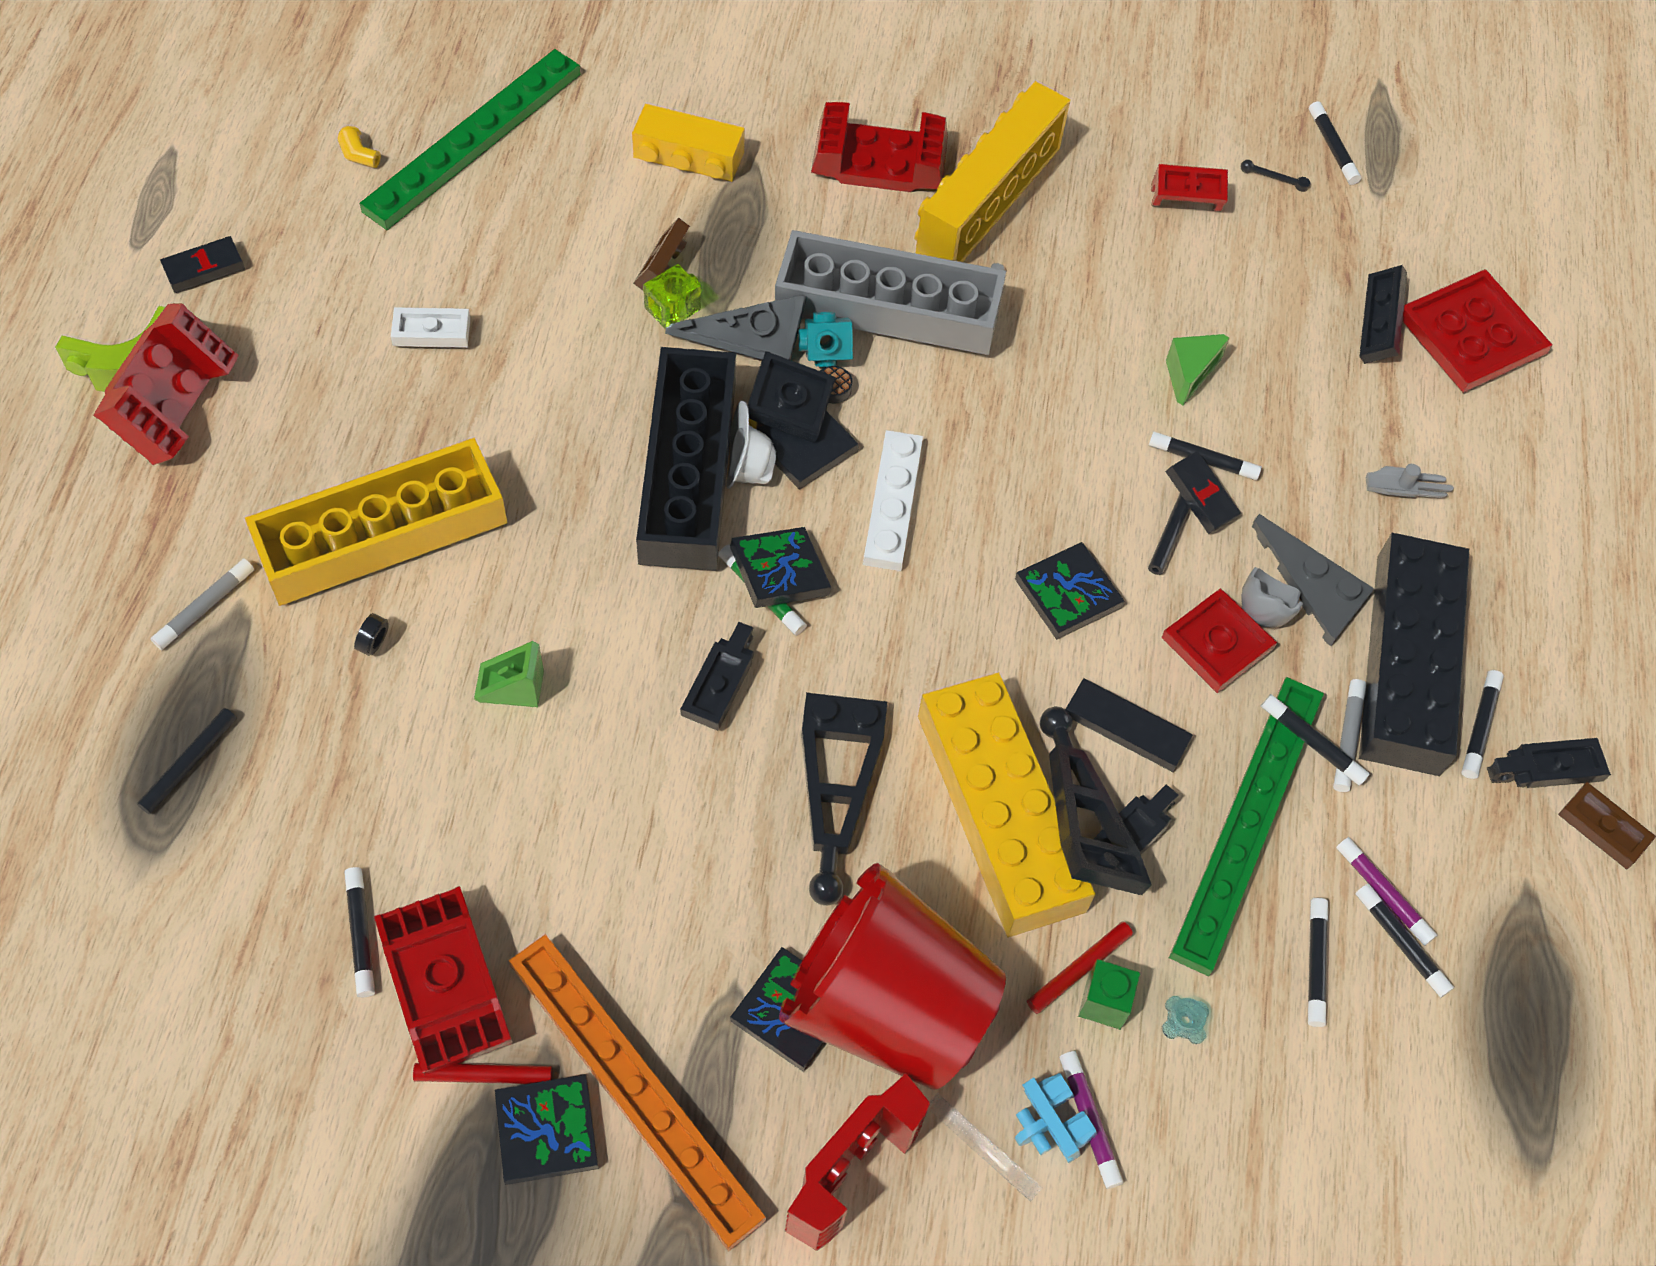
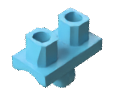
(1068, 1135)

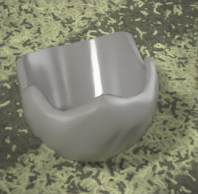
(1269, 600)

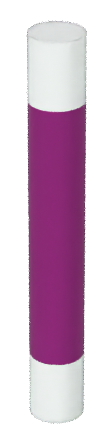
(1386, 891)
(1085, 1102)

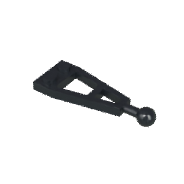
(846, 721)
(1089, 860)

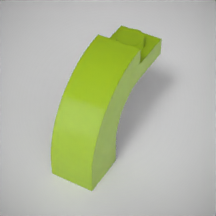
(94, 359)

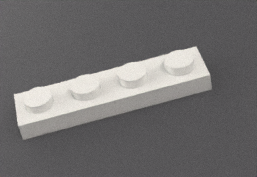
(893, 501)

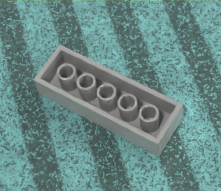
(894, 291)

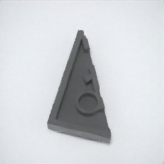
(749, 329)
(1325, 587)

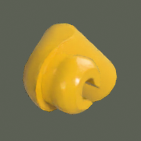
(354, 150)

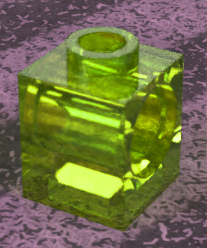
(672, 296)

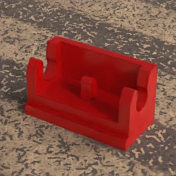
(1190, 185)

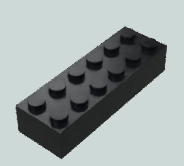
(687, 459)
(1415, 655)

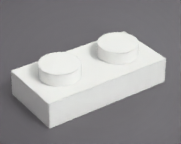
(430, 327)

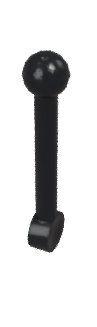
(1301, 184)

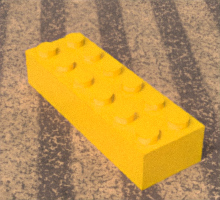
(992, 175)
(376, 521)
(1002, 803)

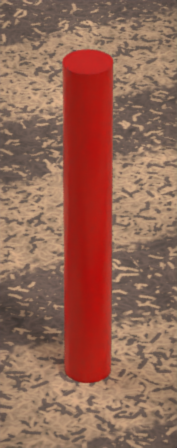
(1079, 967)
(486, 1074)

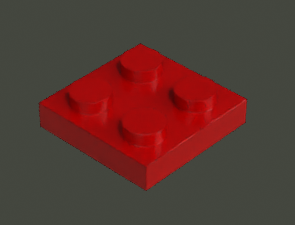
(1218, 640)

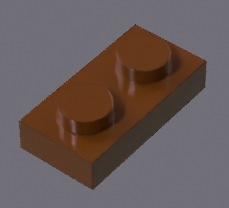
(668, 246)
(1607, 825)

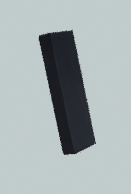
(1383, 314)
(1128, 725)

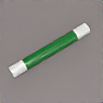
(782, 611)

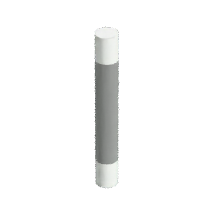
(202, 604)
(1350, 730)

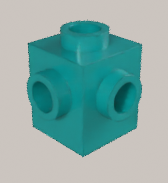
(836, 348)

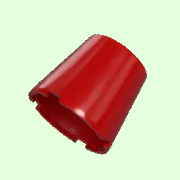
(895, 984)

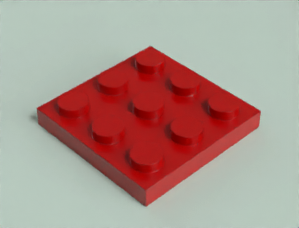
(1474, 330)

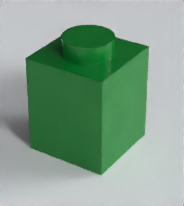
(1109, 994)

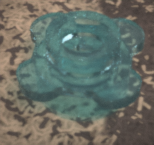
(1196, 1013)

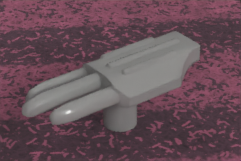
(1403, 482)

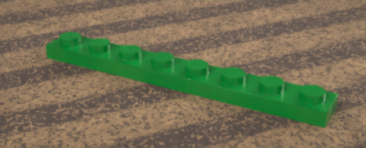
(469, 139)
(1243, 834)

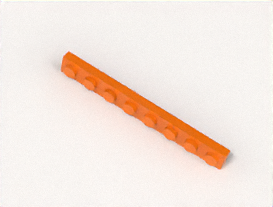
(638, 1093)

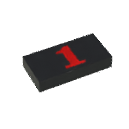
(202, 264)
(1203, 492)

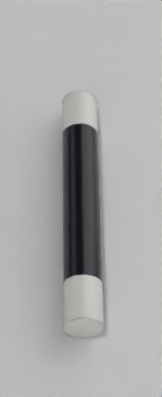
(1334, 143)
(1211, 457)
(1482, 724)
(1315, 739)
(359, 932)
(1404, 940)
(1318, 962)

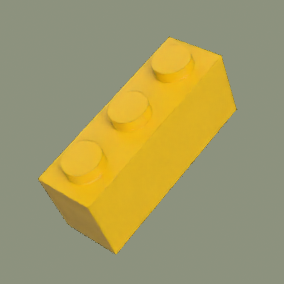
(688, 142)

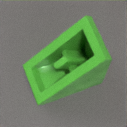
(1192, 361)
(512, 677)

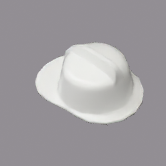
(750, 451)

